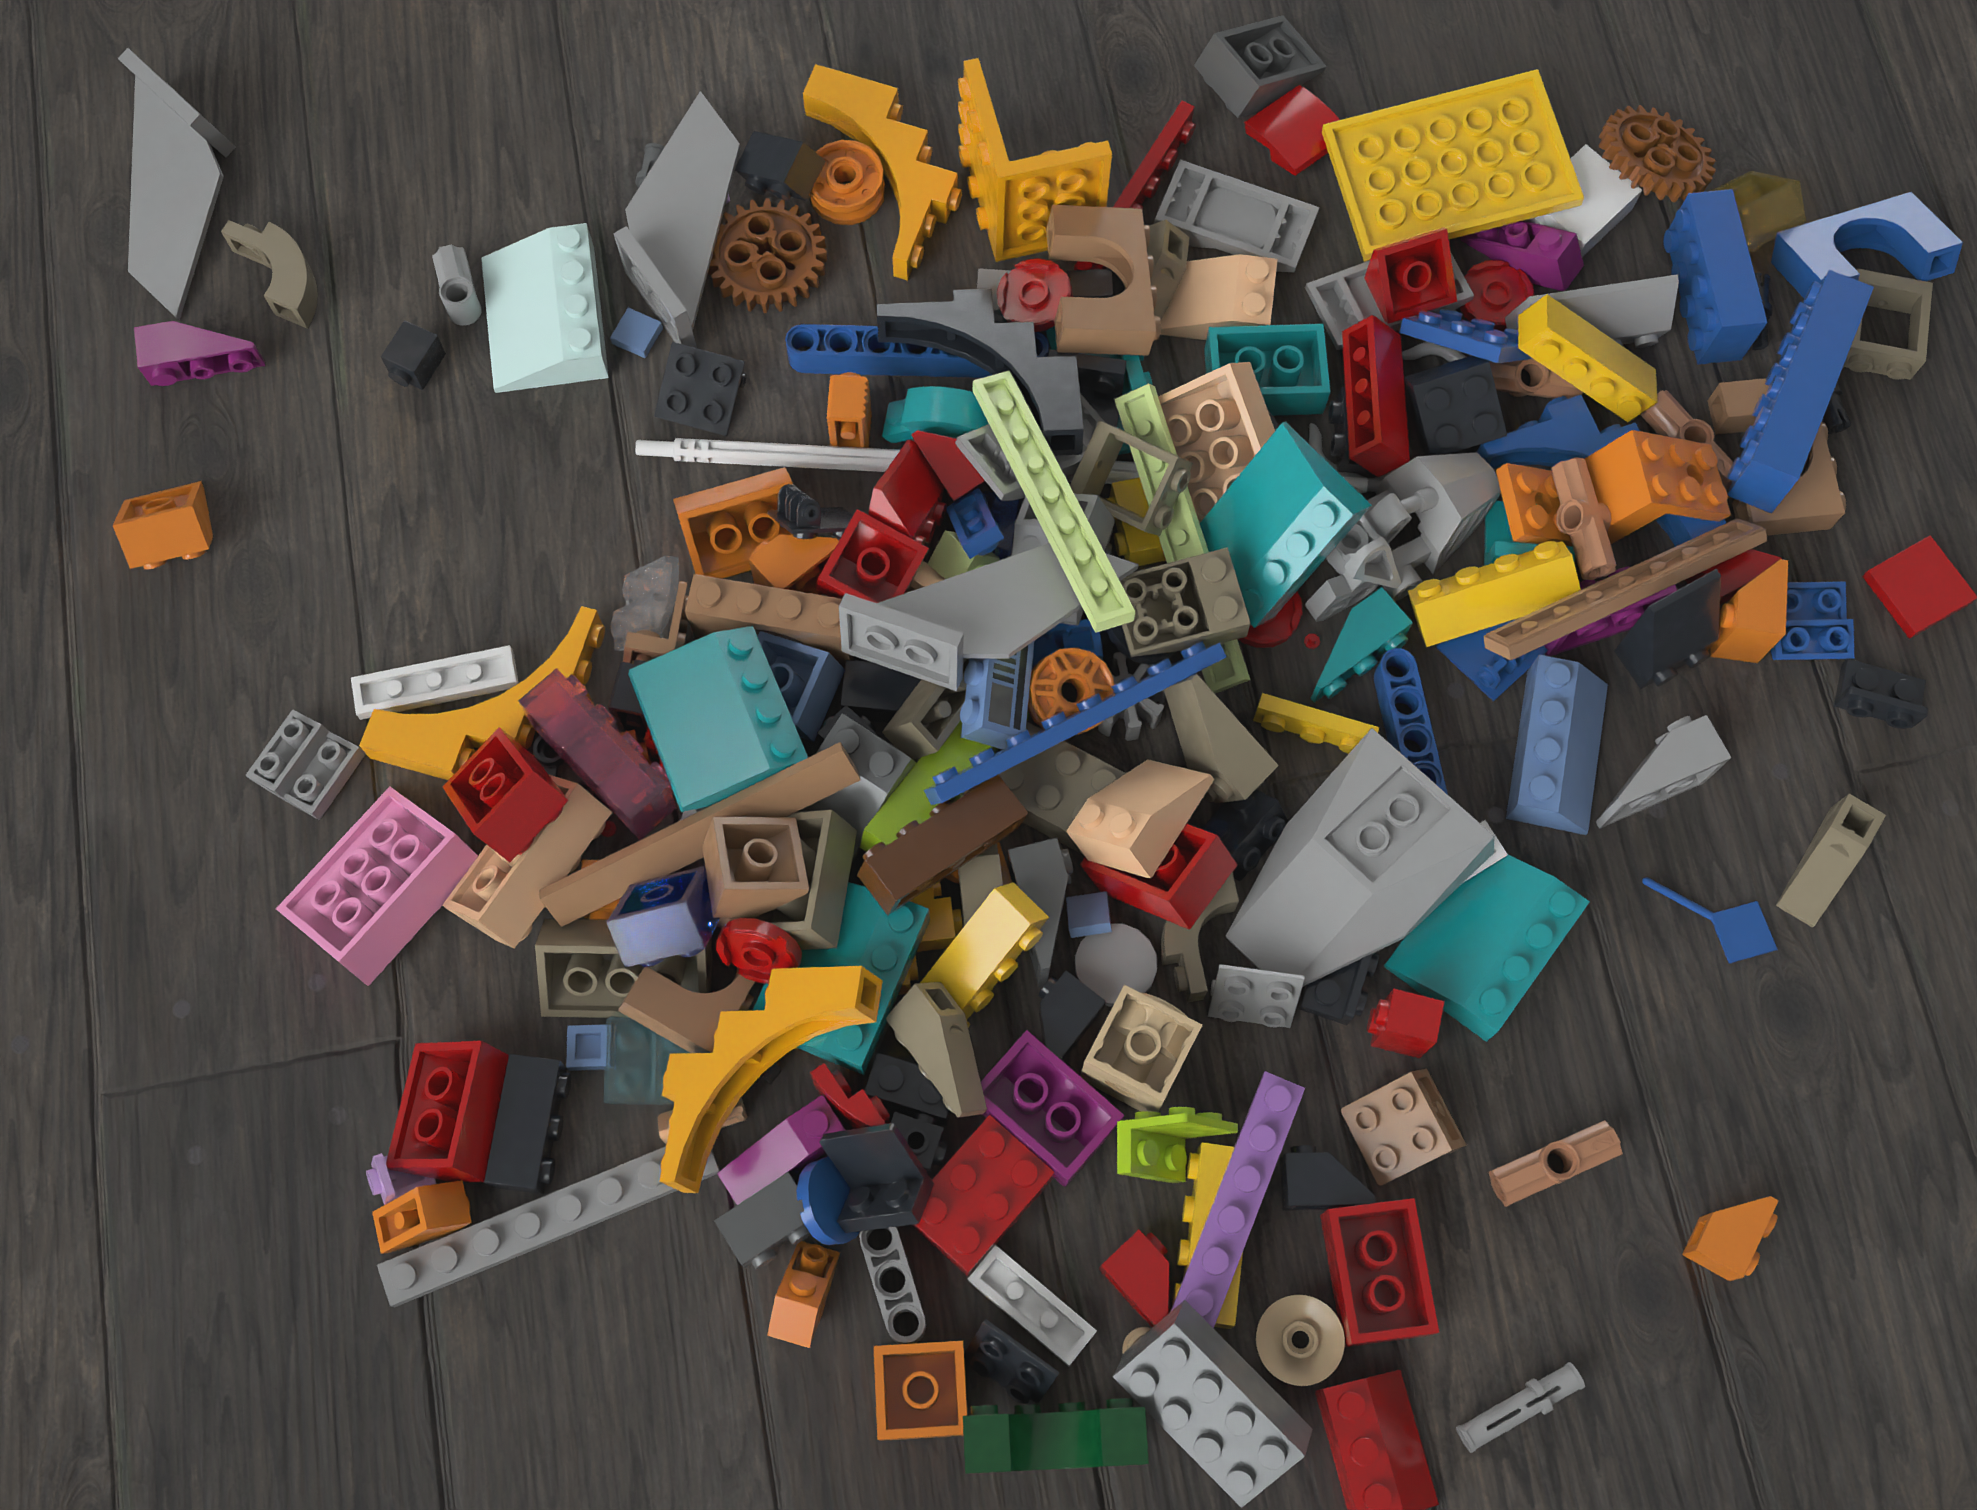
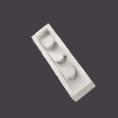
(435, 682)

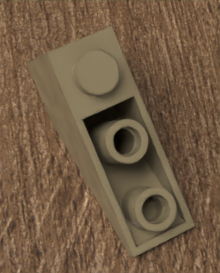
(1169, 253)
(1830, 858)
(939, 1040)

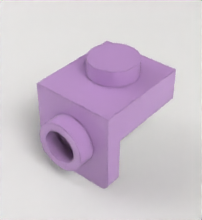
(392, 1183)

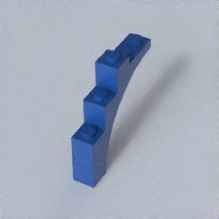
(1570, 432)

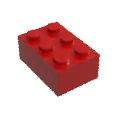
(505, 795)
(1182, 883)
(981, 1195)
(1379, 1272)

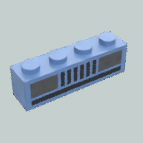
(996, 698)

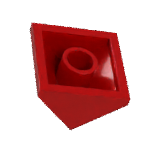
(1412, 275)

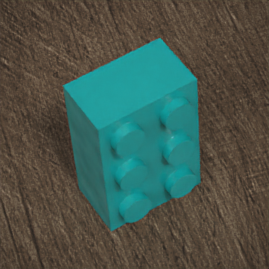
(1285, 361)

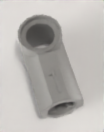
(456, 285)

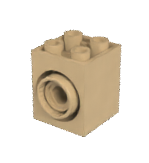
(1140, 1050)

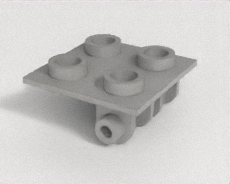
(1255, 996)

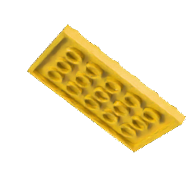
(1453, 163)

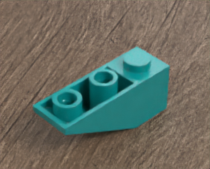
(1368, 632)

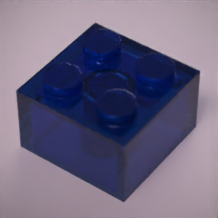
(663, 918)

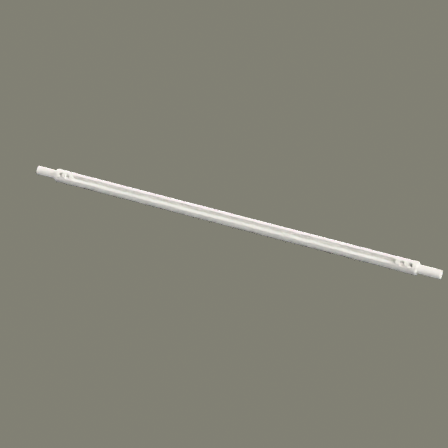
(822, 457)

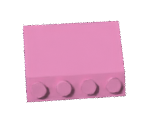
(378, 885)

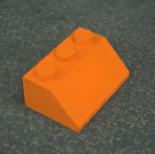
(730, 522)

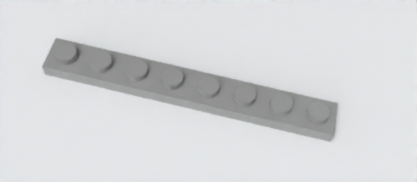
(527, 1227)

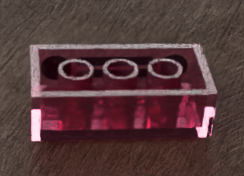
(598, 753)

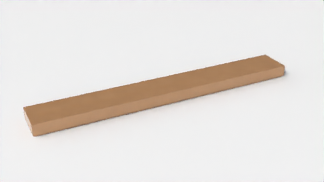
(1624, 589)
(683, 841)

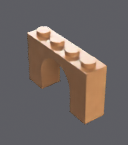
(1119, 242)
(1814, 499)
(730, 604)
(680, 1014)

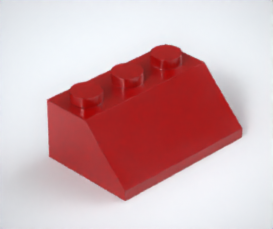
(909, 495)
(448, 1111)
(1376, 1444)

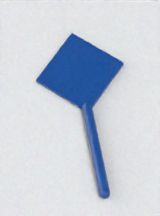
(1739, 929)

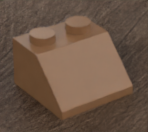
(753, 865)

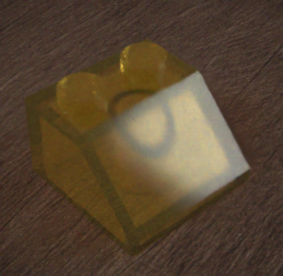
(1766, 205)

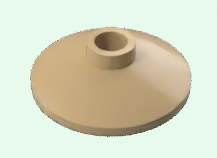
(1294, 1364)

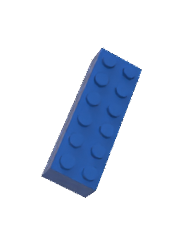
(1798, 391)

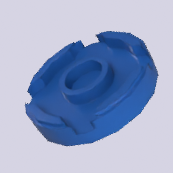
(823, 1197)

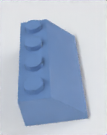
(1557, 746)

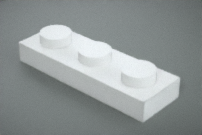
(1032, 1305)

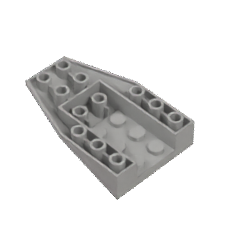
(1358, 866)

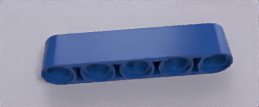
(1404, 727)

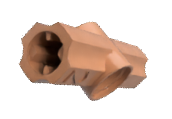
(1542, 384)
(1672, 420)
(1583, 519)
(1578, 1152)

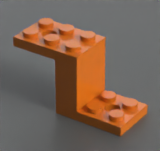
(1633, 476)

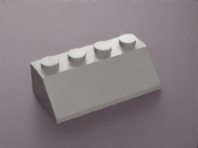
(1623, 311)

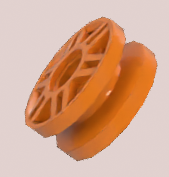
(852, 201)
(1068, 665)

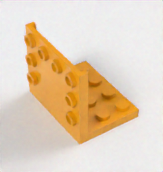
(1020, 193)

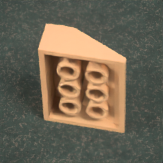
(1217, 427)

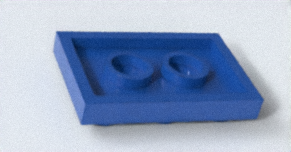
(1473, 337)

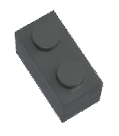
(764, 1223)

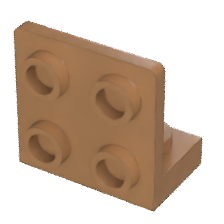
(648, 645)
(1402, 1126)

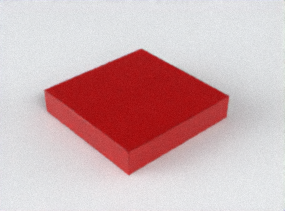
(1919, 587)

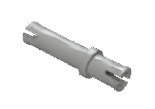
(1562, 1382)

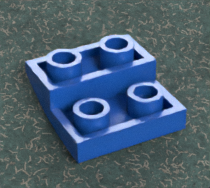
(1816, 623)

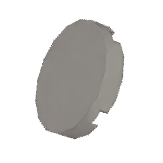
(1115, 959)

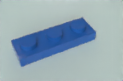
(975, 524)

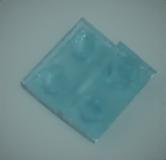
(635, 1063)

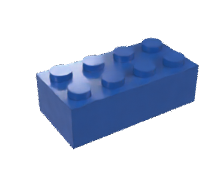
(1715, 277)

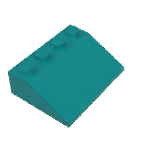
(1281, 520)
(716, 716)
(1488, 942)
(880, 945)

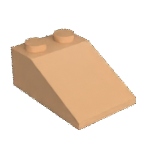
(1221, 294)
(1138, 816)

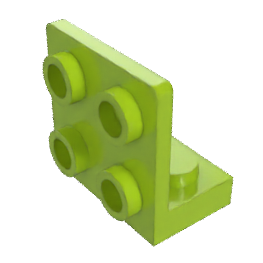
(1155, 1144)

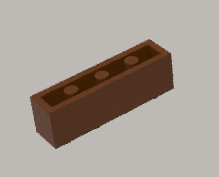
(941, 843)

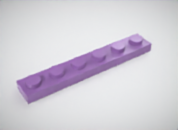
(1239, 1196)

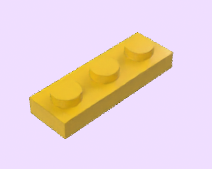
(1311, 723)

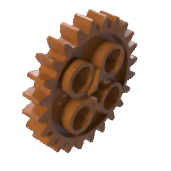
(1656, 153)
(767, 255)

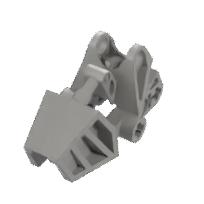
(1451, 501)

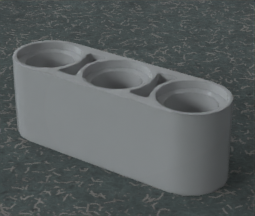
(893, 1303)

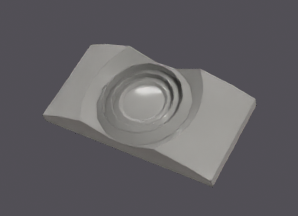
(1237, 216)
(1346, 299)
(990, 461)

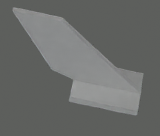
(171, 186)
(679, 218)
(967, 616)

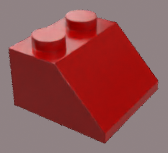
(871, 561)

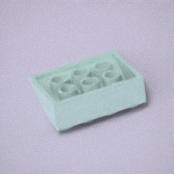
(544, 311)

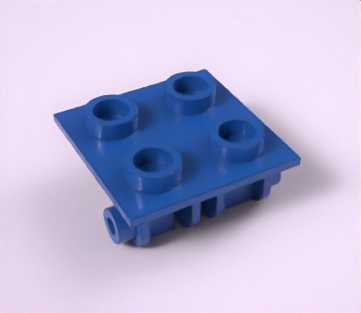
(1483, 667)

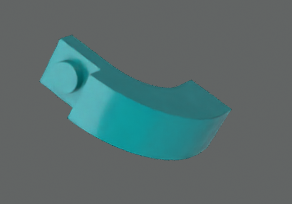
(935, 411)

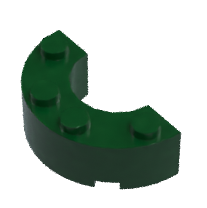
(1056, 1439)

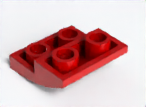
(1292, 129)
(856, 1109)

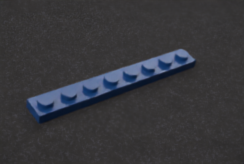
(1059, 727)

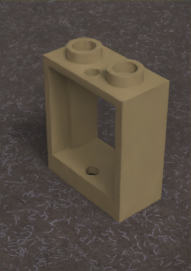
(1898, 295)
(1099, 460)

